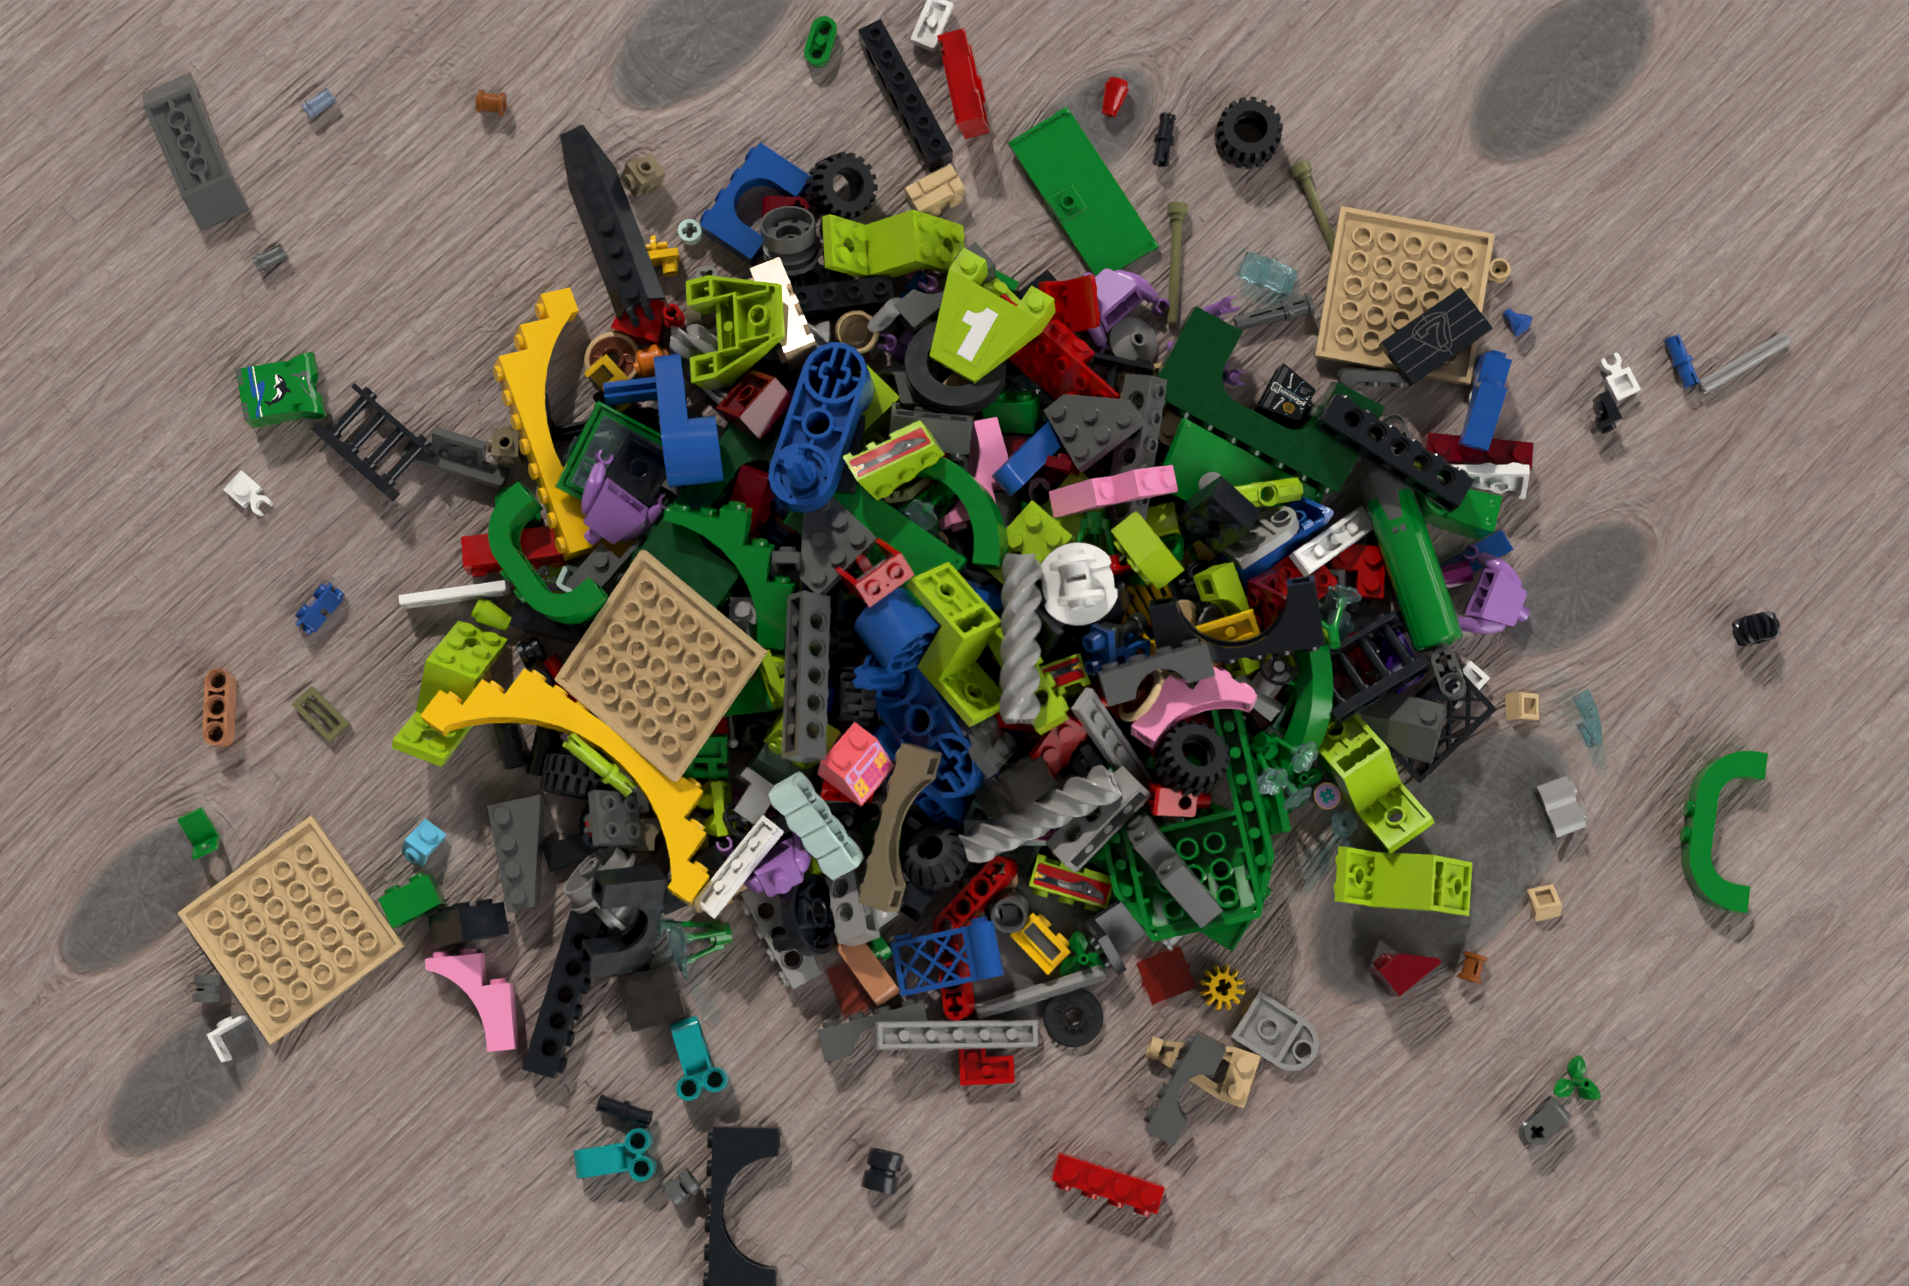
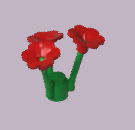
(1095, 523)

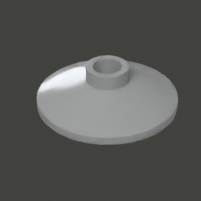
(1123, 342)

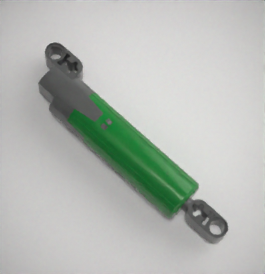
(1413, 566)

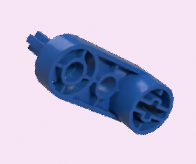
(839, 405)
(688, 444)
(902, 631)
(957, 771)

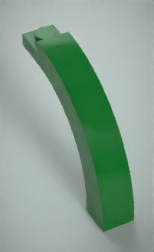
(986, 519)
(1311, 707)

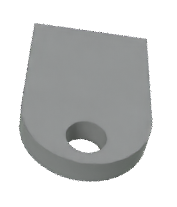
(1270, 530)
(1275, 1032)

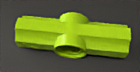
(1274, 491)

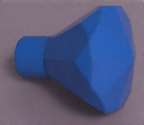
(1518, 322)

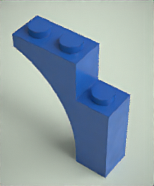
(1486, 400)

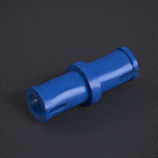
(1682, 361)

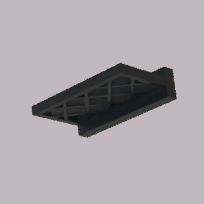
(1433, 693)

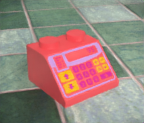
(856, 764)

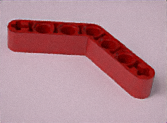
(959, 919)

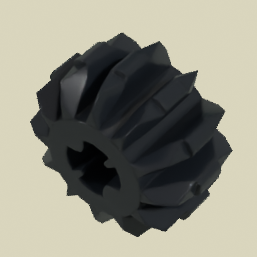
(1756, 628)

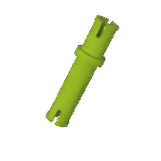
(608, 772)

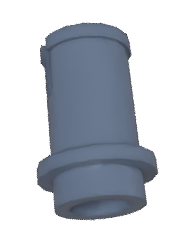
(318, 103)

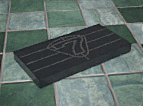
(1435, 336)

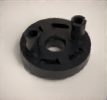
(806, 917)

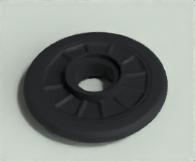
(1077, 1034)

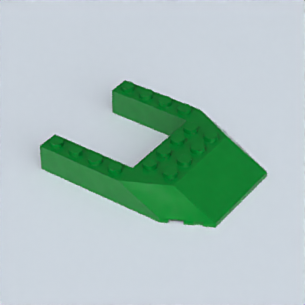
(1224, 850)

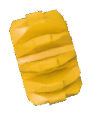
(1214, 982)

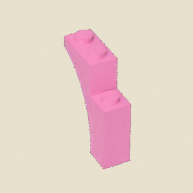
(985, 458)
(1113, 490)
(1179, 702)
(493, 1001)

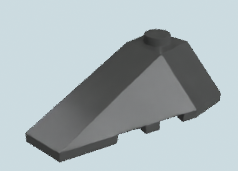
(1404, 723)

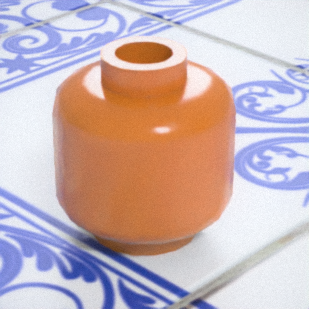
(645, 360)

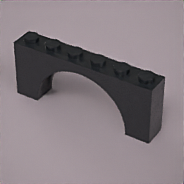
(1295, 628)
(732, 1151)

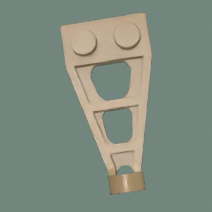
(1237, 1077)

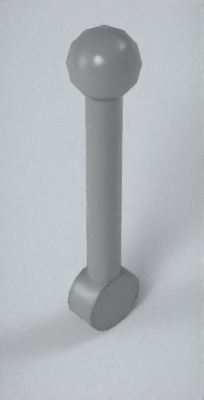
(732, 742)

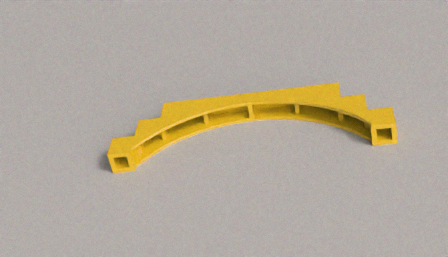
(523, 387)
(538, 704)

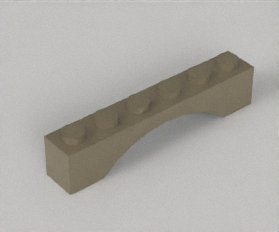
(883, 880)

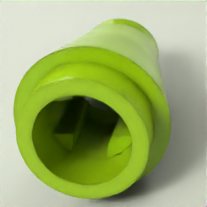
(490, 614)

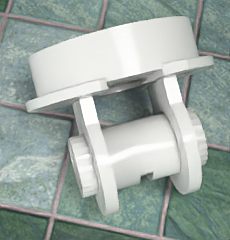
(1078, 584)

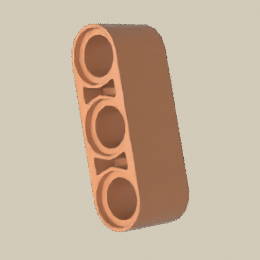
(212, 697)
(868, 972)

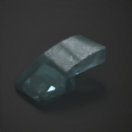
(1267, 272)
(1591, 727)

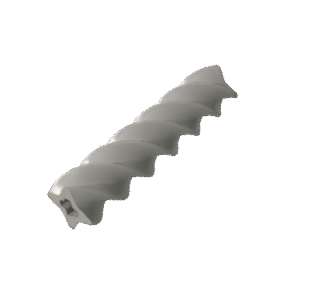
(699, 340)
(1019, 648)
(1052, 811)

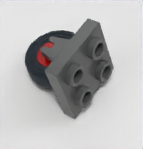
(611, 820)

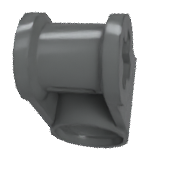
(1547, 1118)

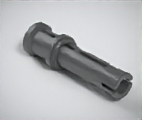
(1285, 310)

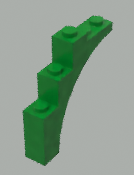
(752, 558)

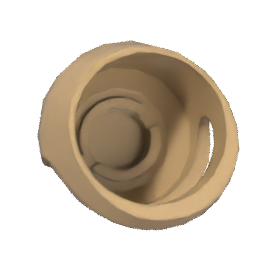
(853, 330)

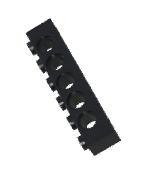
(905, 95)
(838, 298)
(1379, 452)
(537, 1059)

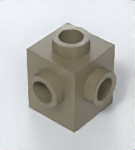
(642, 175)
(509, 454)

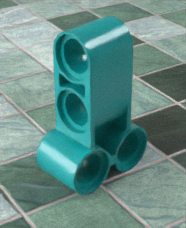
(694, 1058)
(616, 1158)

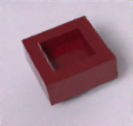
(1062, 464)

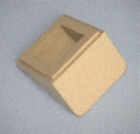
(1522, 706)
(1544, 902)

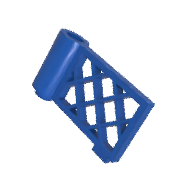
(981, 952)

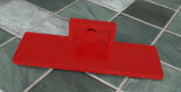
(1058, 362)
(1061, 741)

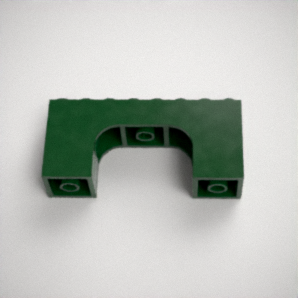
(1197, 391)
(684, 549)

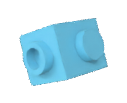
(422, 842)

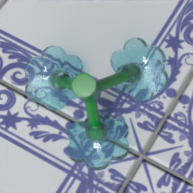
(1338, 622)

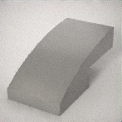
(884, 316)

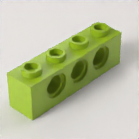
(1055, 709)

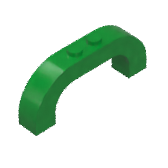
(504, 536)
(1700, 824)

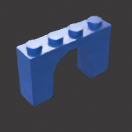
(761, 169)

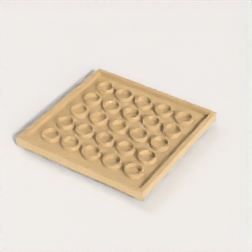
(1389, 274)
(660, 665)
(291, 929)

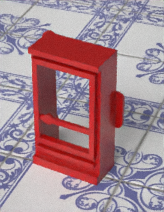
(964, 84)

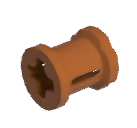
(491, 102)
(1472, 967)

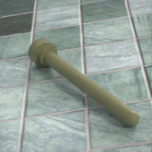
(1302, 173)
(1177, 213)

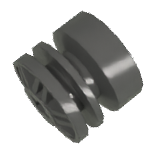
(791, 235)

